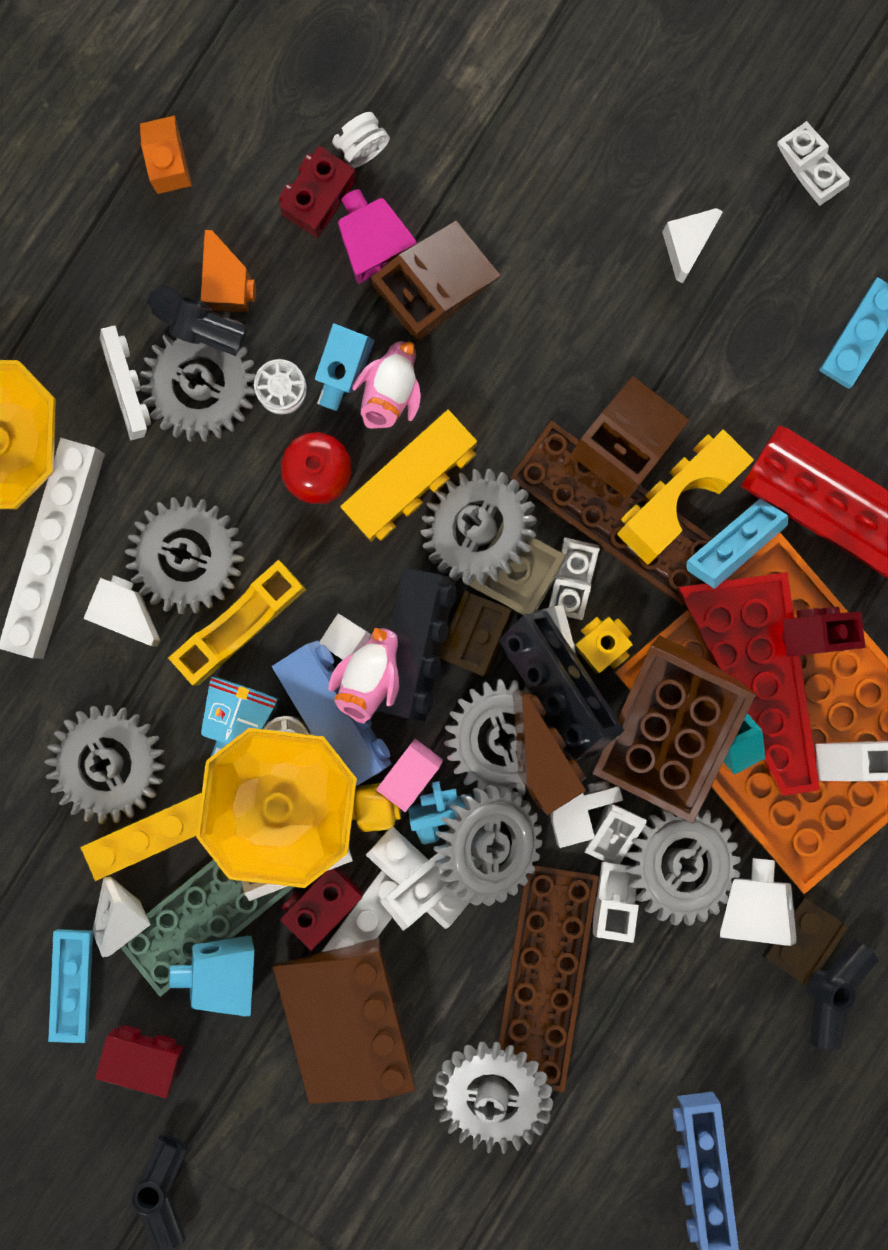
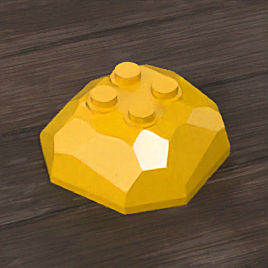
(25, 434)
(276, 807)

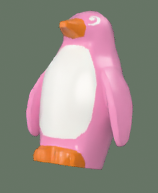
(389, 387)
(367, 677)

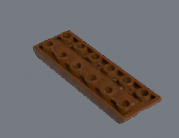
(597, 510)
(548, 969)

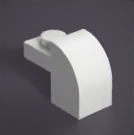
(572, 820)
(615, 904)

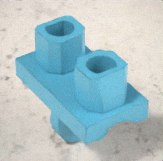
(428, 815)

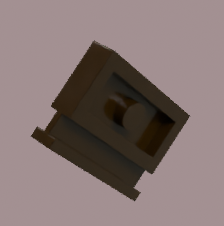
(476, 634)
(815, 940)

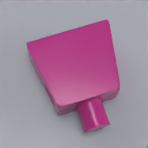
(371, 234)

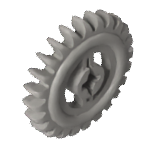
(202, 421)
(460, 509)
(151, 545)
(89, 732)
(466, 732)
(470, 838)
(663, 891)
(493, 1095)

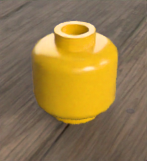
(373, 809)

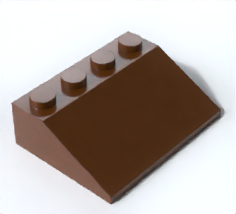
(675, 729)
(345, 1024)

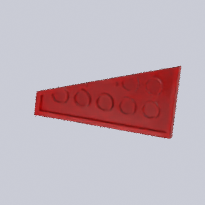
(744, 637)

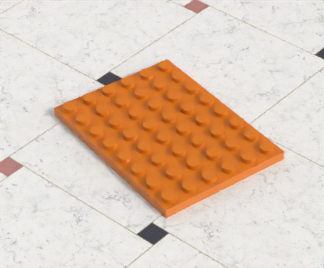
(845, 703)

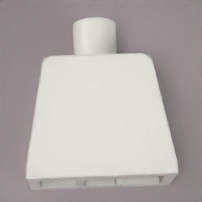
(760, 908)

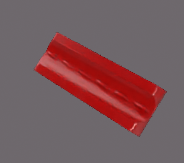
(823, 496)

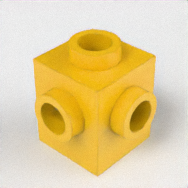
(590, 645)

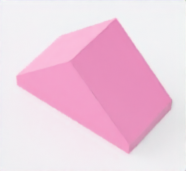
(410, 775)

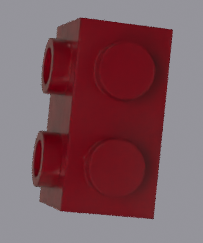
(317, 191)
(822, 631)
(320, 906)
(140, 1061)

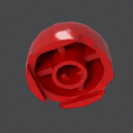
(316, 468)

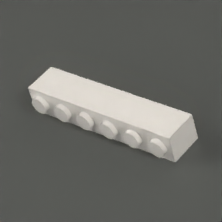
(51, 549)

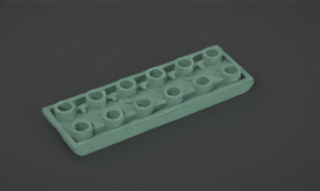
(198, 912)

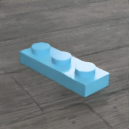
(859, 336)
(737, 543)
(70, 986)

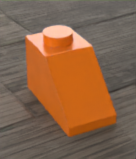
(164, 155)
(224, 278)

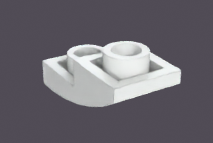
(811, 163)
(574, 579)

